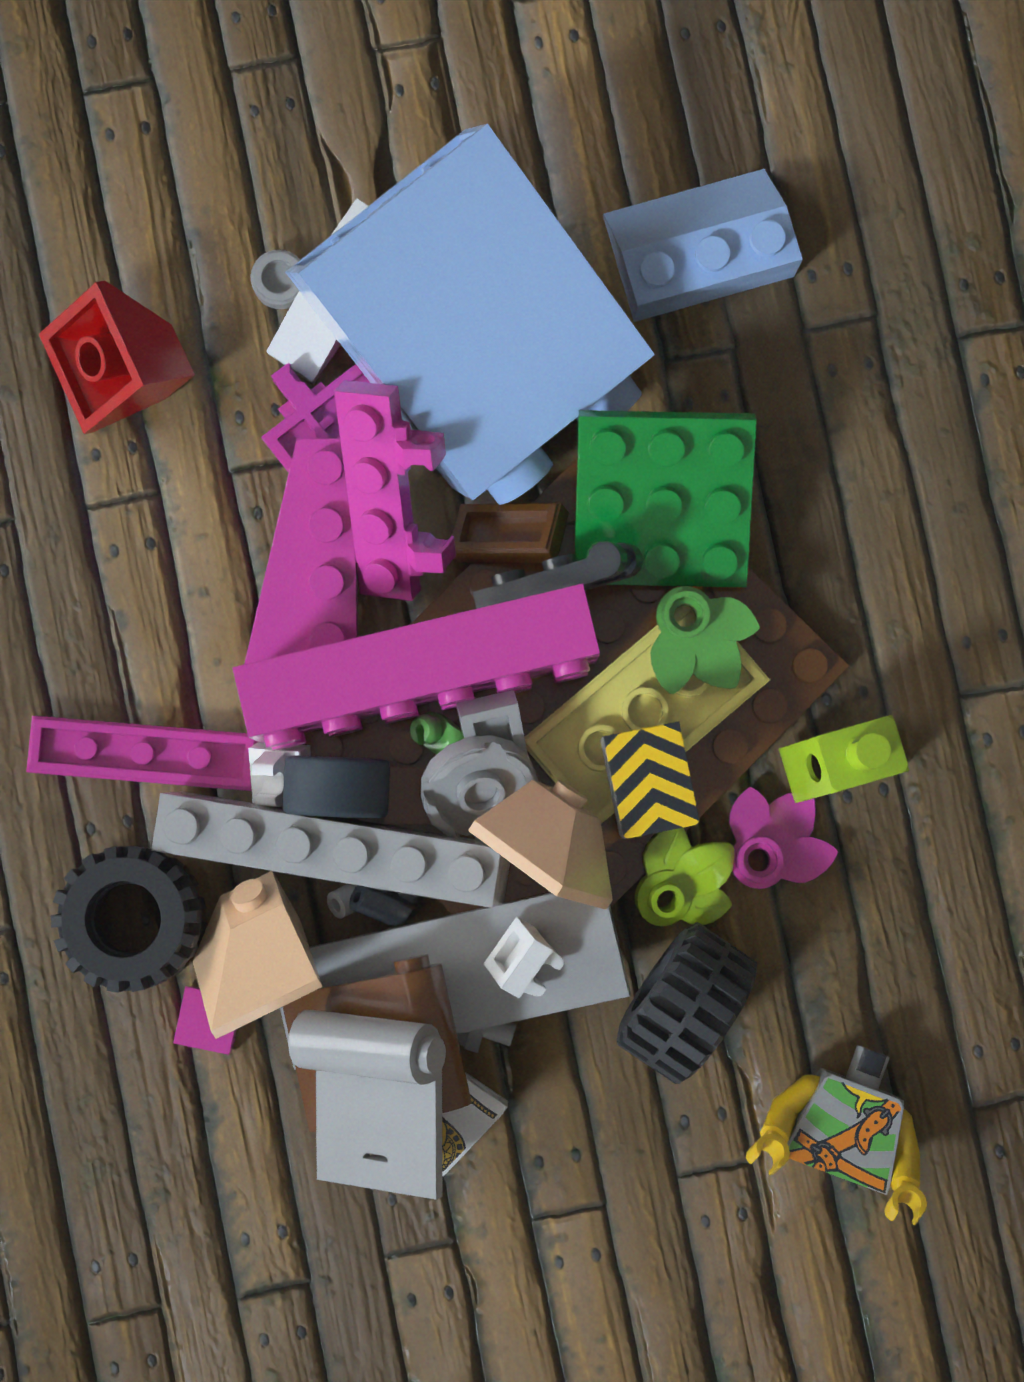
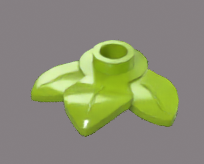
(690, 873)

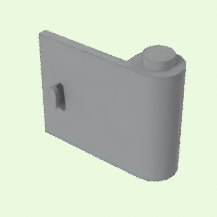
(375, 1098)

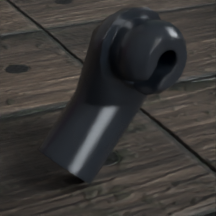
(388, 907)

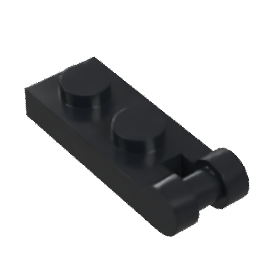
(605, 565)

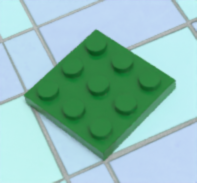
(671, 489)

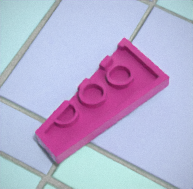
(312, 564)

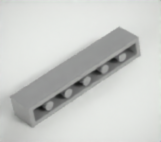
(331, 848)

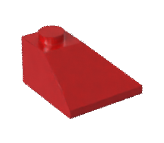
(113, 356)

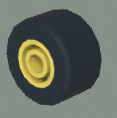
(336, 786)

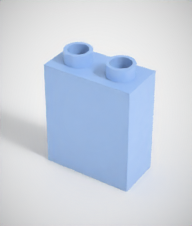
(476, 314)

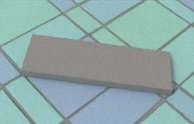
(464, 940)

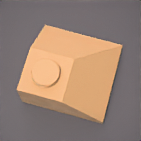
(551, 841)
(253, 956)

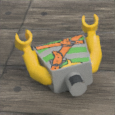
(848, 1131)

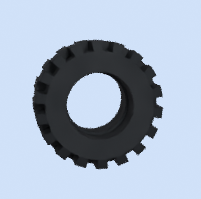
(80, 918)
(687, 1003)

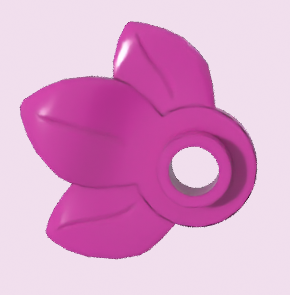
(783, 834)

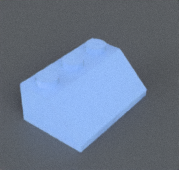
(703, 244)

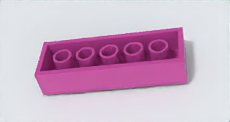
(416, 666)

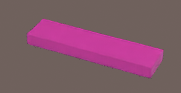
(139, 753)

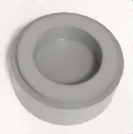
(270, 280)

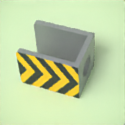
(649, 780)

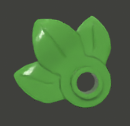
(707, 646)

